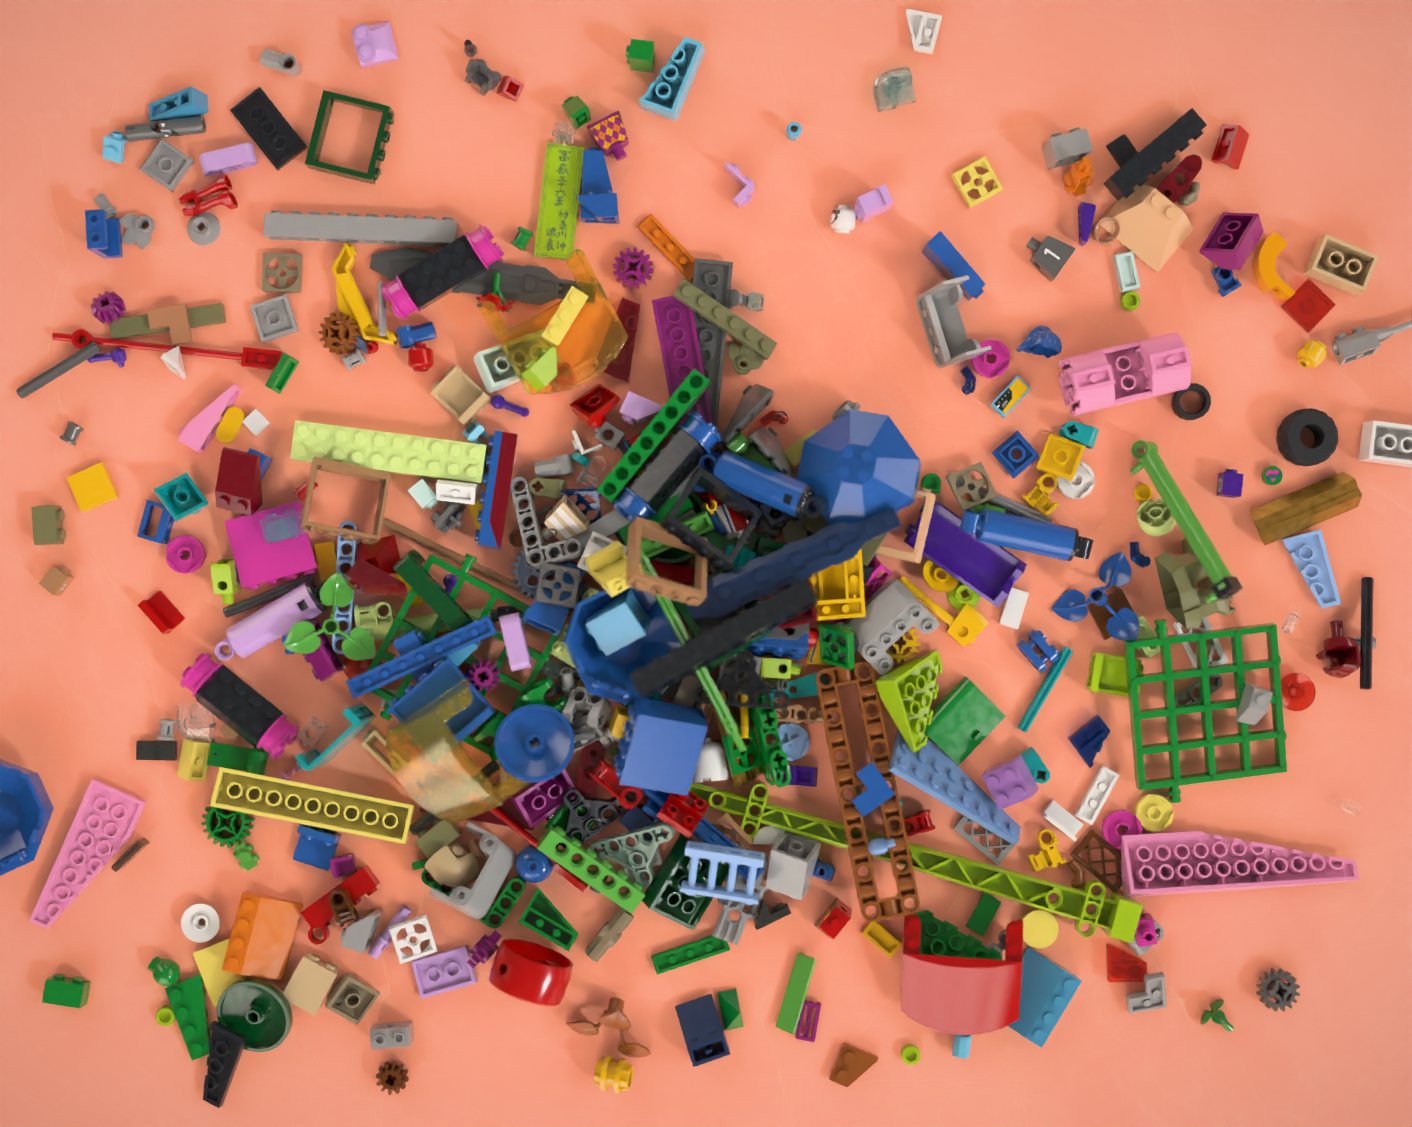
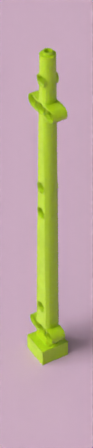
(1115, 915)

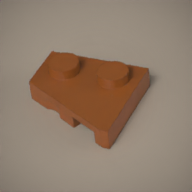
(851, 1065)

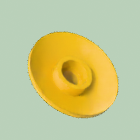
(943, 585)

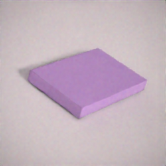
(443, 971)

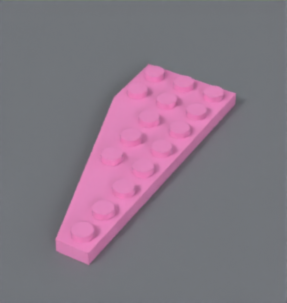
(96, 835)

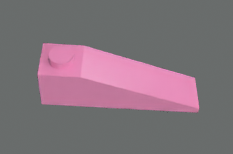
(202, 428)

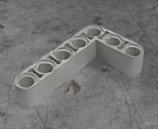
(534, 531)

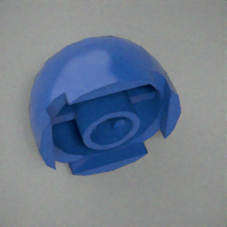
(533, 865)

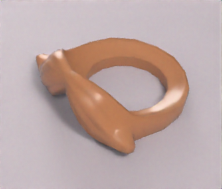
(1108, 240)

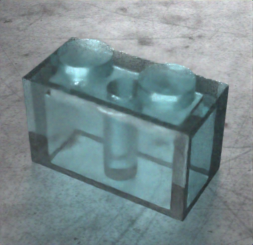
(282, 527)

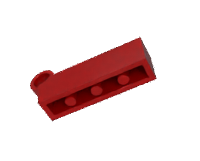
(320, 912)

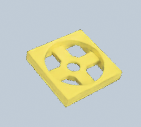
(983, 163)

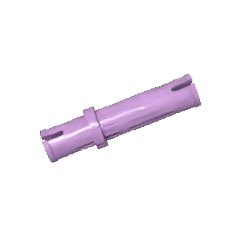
(384, 938)

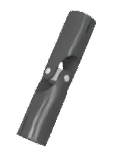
(168, 128)

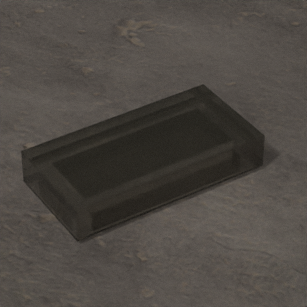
(129, 855)

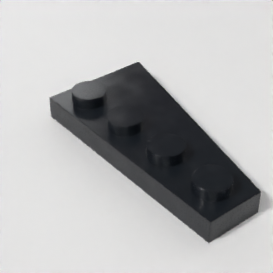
(224, 1055)

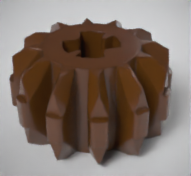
(389, 1084)

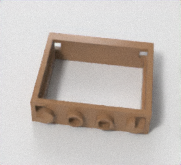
(355, 472)
(658, 586)

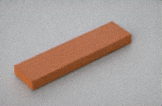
(668, 246)

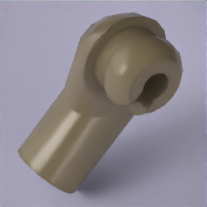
(1190, 197)

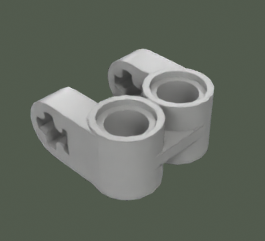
(583, 702)

